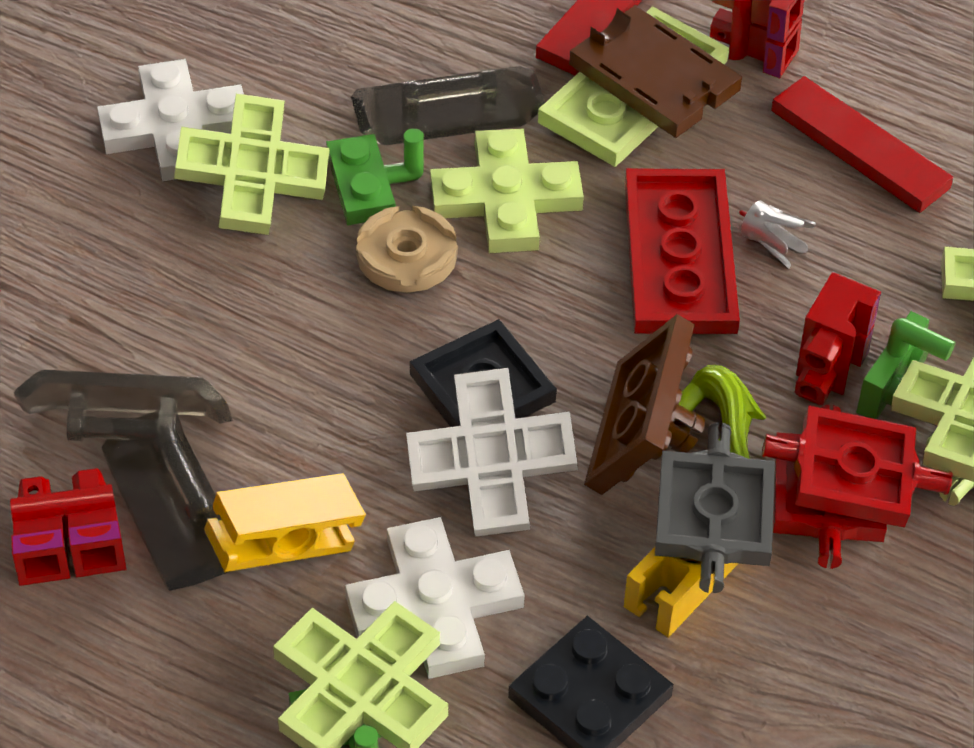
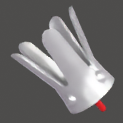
(763, 225)

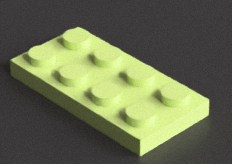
(600, 120)

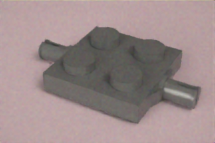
(715, 508)

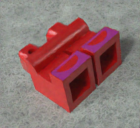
(760, 30)
(835, 335)
(48, 518)

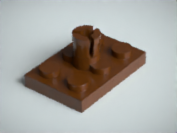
(644, 408)

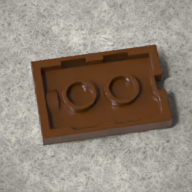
(655, 70)

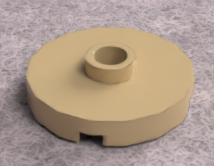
(406, 249)

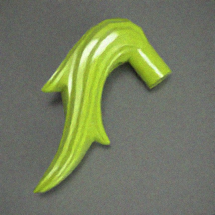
(732, 398)

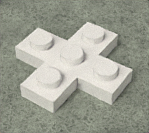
(163, 111)
(491, 452)
(439, 592)

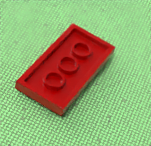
(681, 249)

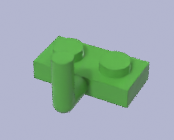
(364, 179)
(907, 341)

